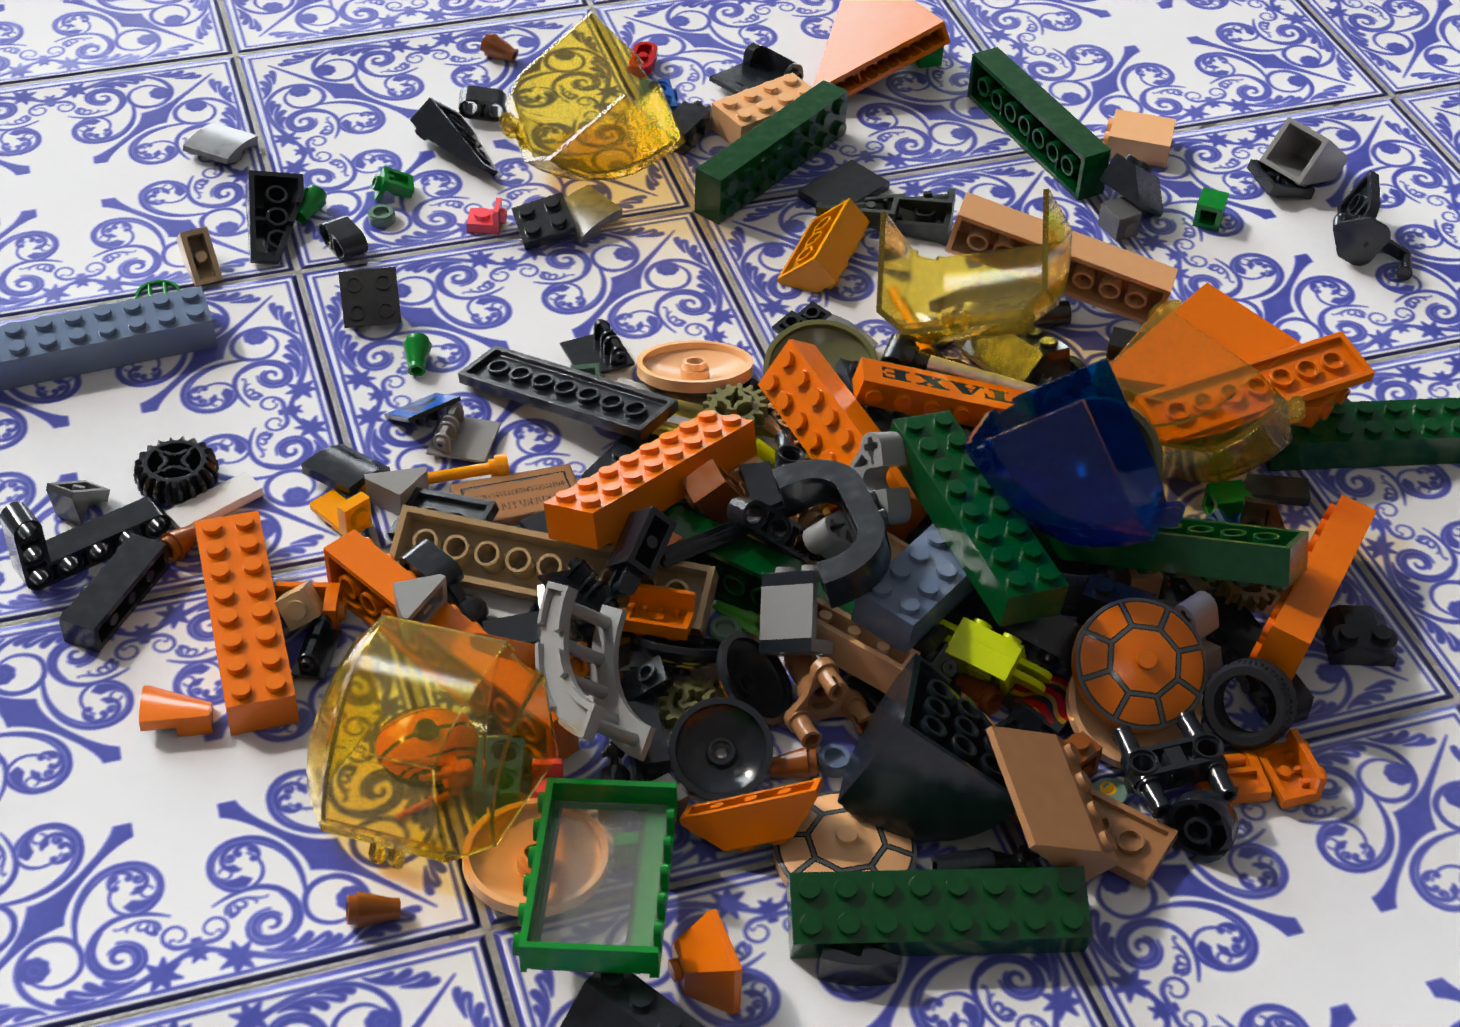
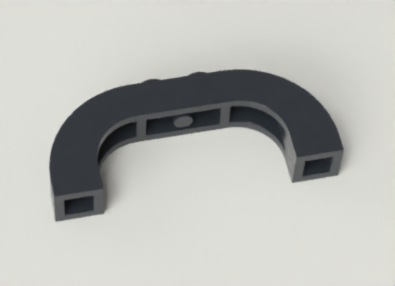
(832, 482)

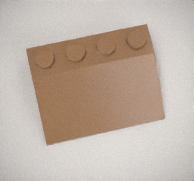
(1053, 799)

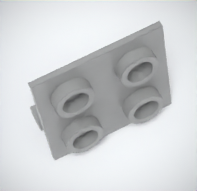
(463, 436)

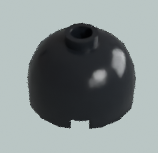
(1204, 825)

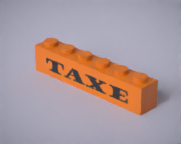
(927, 392)

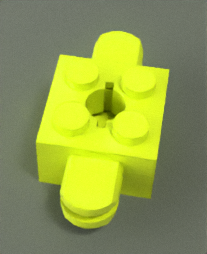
(992, 656)

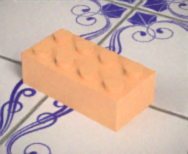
(747, 109)

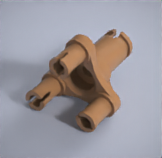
(821, 696)

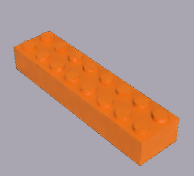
(826, 415)
(599, 505)
(1309, 597)
(246, 623)

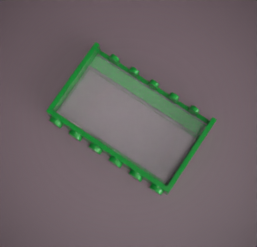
(598, 877)

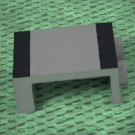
(790, 613)

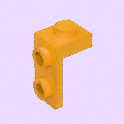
(342, 513)

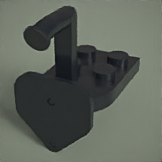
(1361, 235)

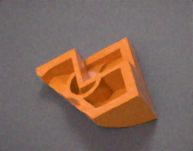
(170, 710)

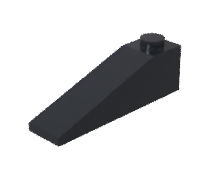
(451, 132)
(271, 211)

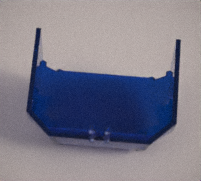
(1075, 462)

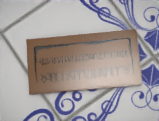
(519, 493)

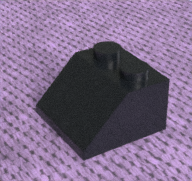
(1135, 182)

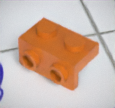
(661, 612)
(1292, 771)

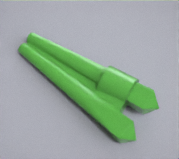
(747, 619)

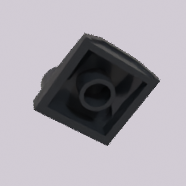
(1358, 637)

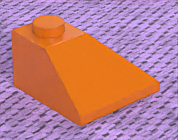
(708, 964)

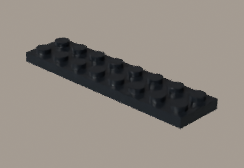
(569, 392)

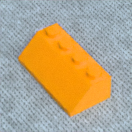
(825, 248)

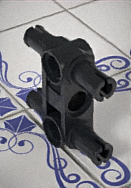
(1173, 764)

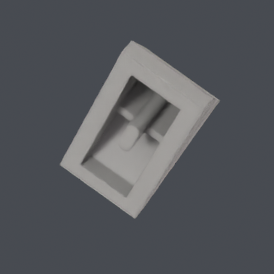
(393, 488)
(420, 597)

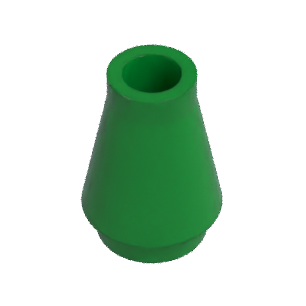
(313, 201)
(417, 351)

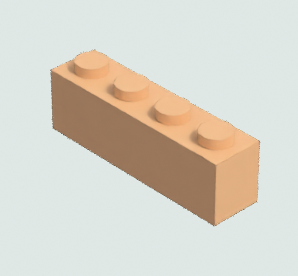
(858, 649)

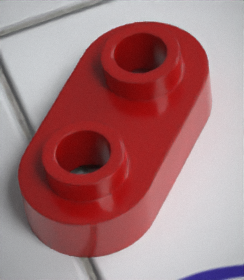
(648, 54)

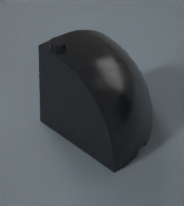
(926, 763)

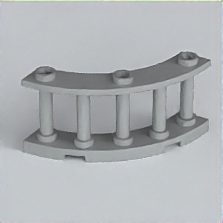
(576, 713)

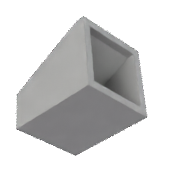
(1304, 155)

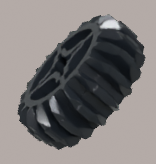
(176, 471)

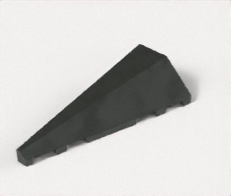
(918, 217)

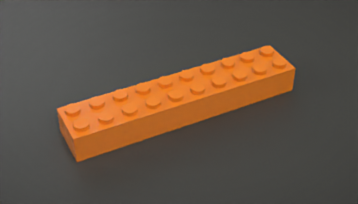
(368, 589)

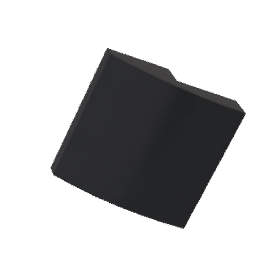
(341, 468)

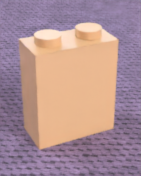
(1141, 136)

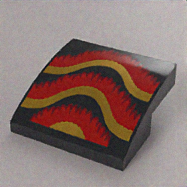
(1050, 704)

